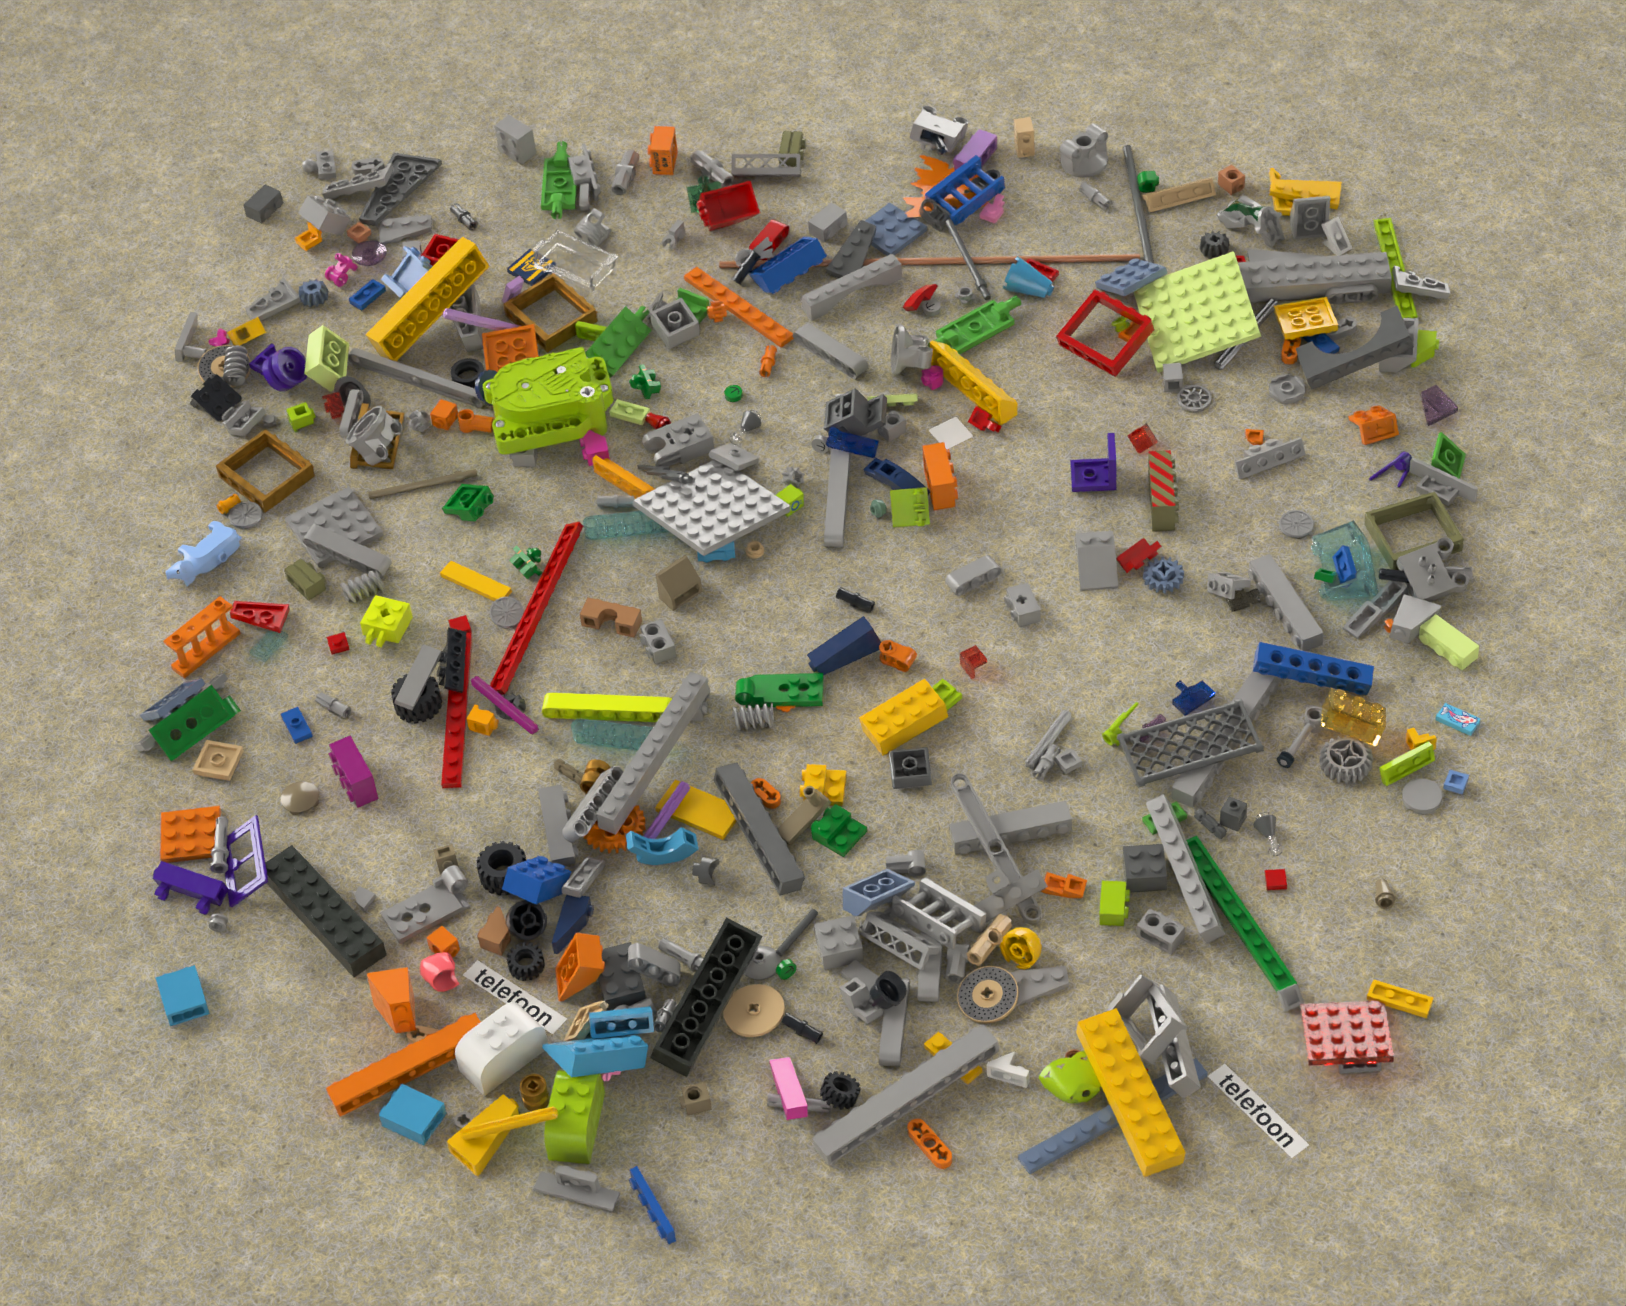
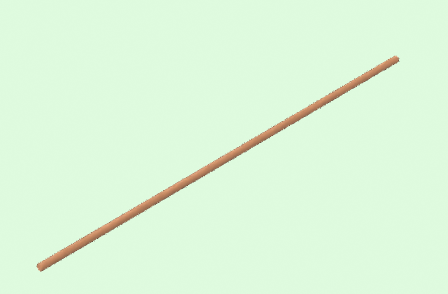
(980, 260)

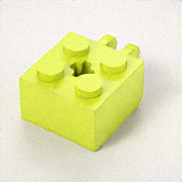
(385, 620)

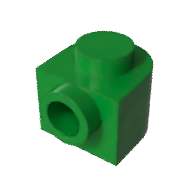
(1147, 181)

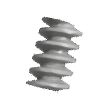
(235, 365)
(363, 586)
(754, 717)

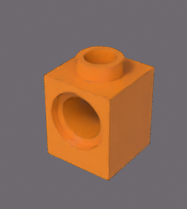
(444, 414)
(443, 942)

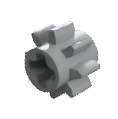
(419, 420)
(793, 473)

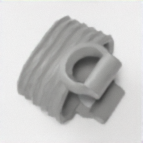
(592, 232)

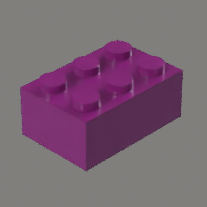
(352, 772)

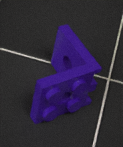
(1103, 470)

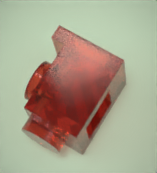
(333, 405)

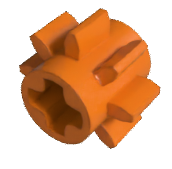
(716, 311)

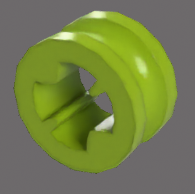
(1120, 324)

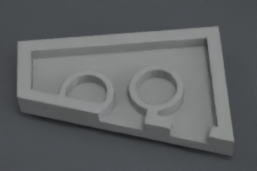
(398, 228)
(1412, 283)
(1039, 982)

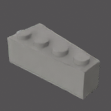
(470, 335)
(555, 818)

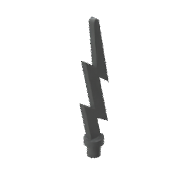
(666, 473)

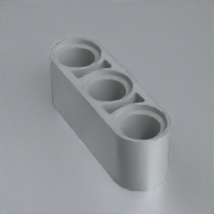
(973, 575)
(654, 964)

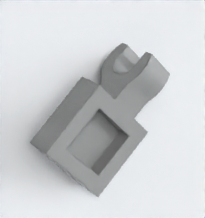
(676, 233)

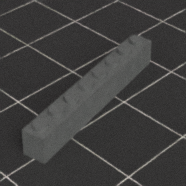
(759, 829)

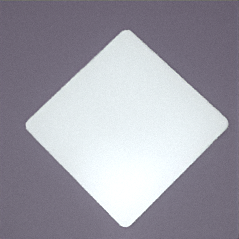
(951, 432)

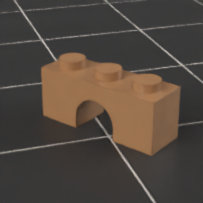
(597, 612)

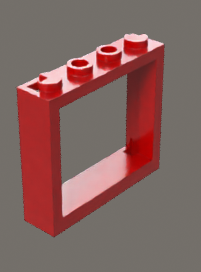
(1131, 347)

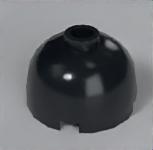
(526, 920)

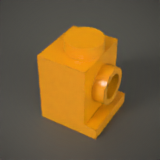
(482, 721)

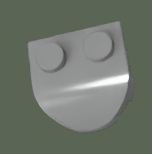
(242, 419)

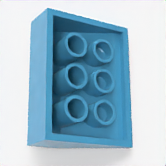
(599, 1054)

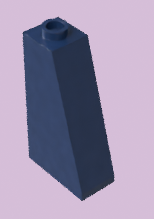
(845, 647)

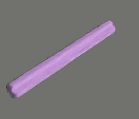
(476, 320)

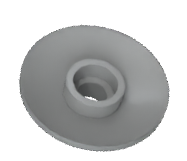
(765, 967)

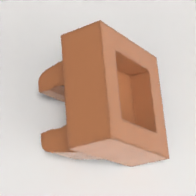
(359, 232)

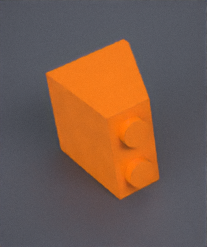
(394, 998)

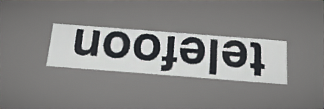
(509, 992)
(1258, 1110)

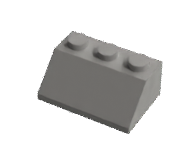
(1405, 358)

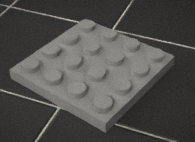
(338, 513)

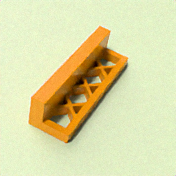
(620, 477)

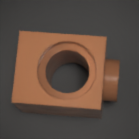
(1231, 179)

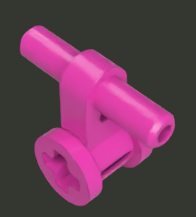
(340, 270)

